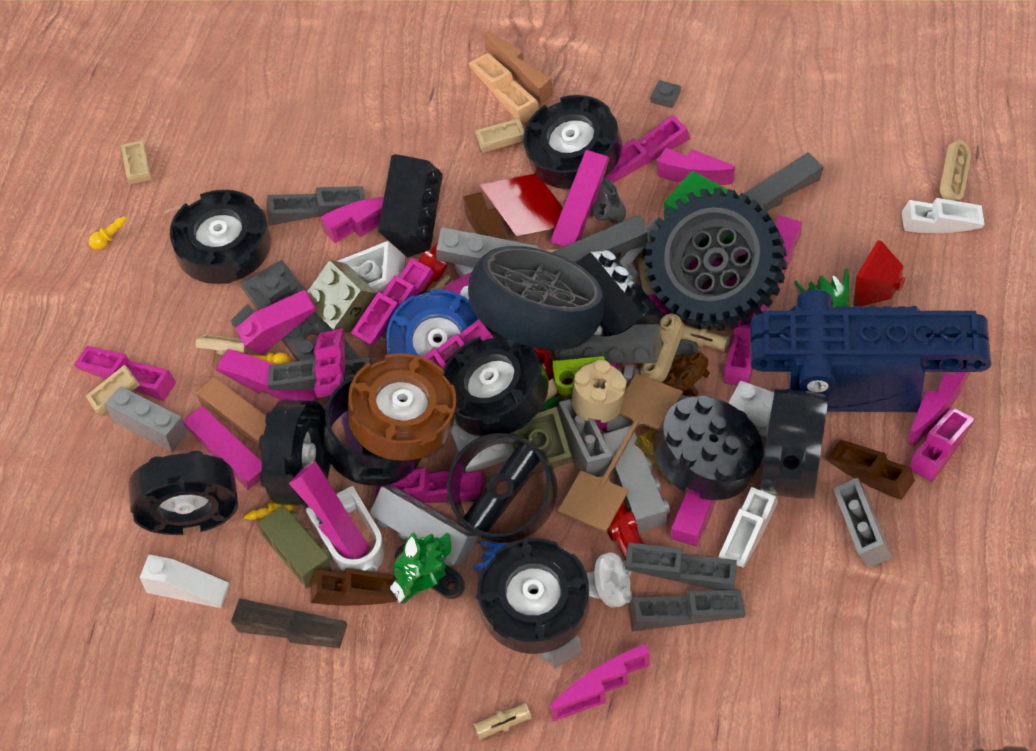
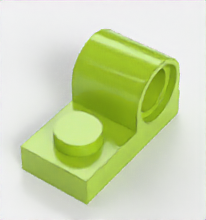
(567, 369)

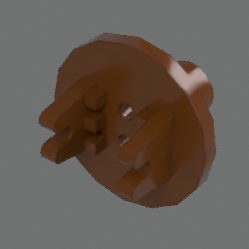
(687, 372)

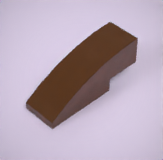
(483, 221)
(872, 468)
(351, 588)

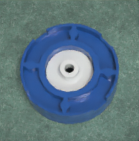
(428, 320)

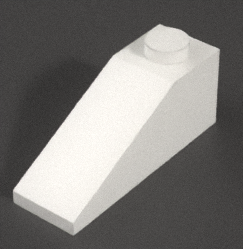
(182, 582)

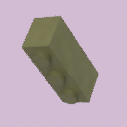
(294, 544)

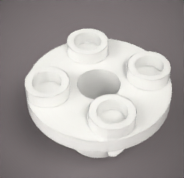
(610, 581)

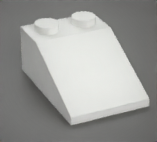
(377, 265)

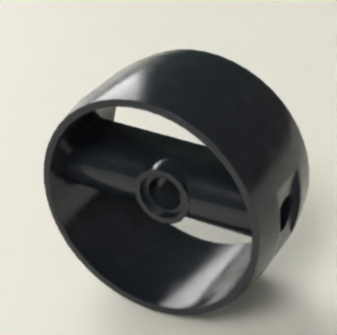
(794, 443)
(358, 467)
(491, 504)

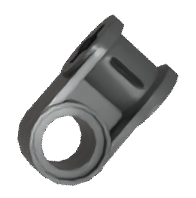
(609, 203)

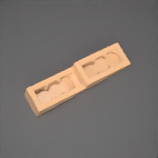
(506, 90)

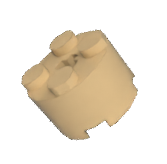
(598, 392)

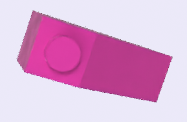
(275, 321)

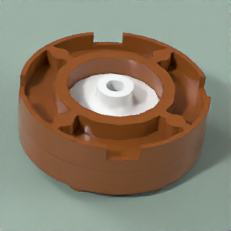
(401, 407)

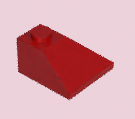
(878, 277)

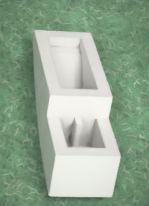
(941, 216)
(748, 526)

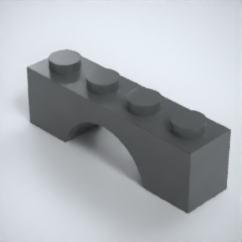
(636, 345)

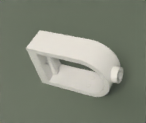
(373, 560)

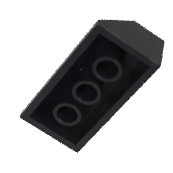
(410, 204)
(623, 298)

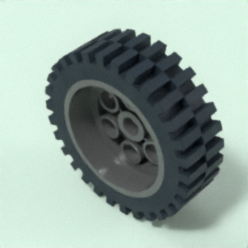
(677, 246)

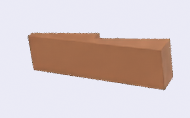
(533, 80)
(233, 409)

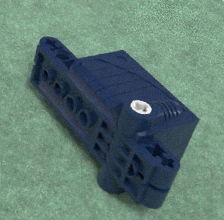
(866, 354)

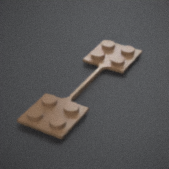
(597, 499)

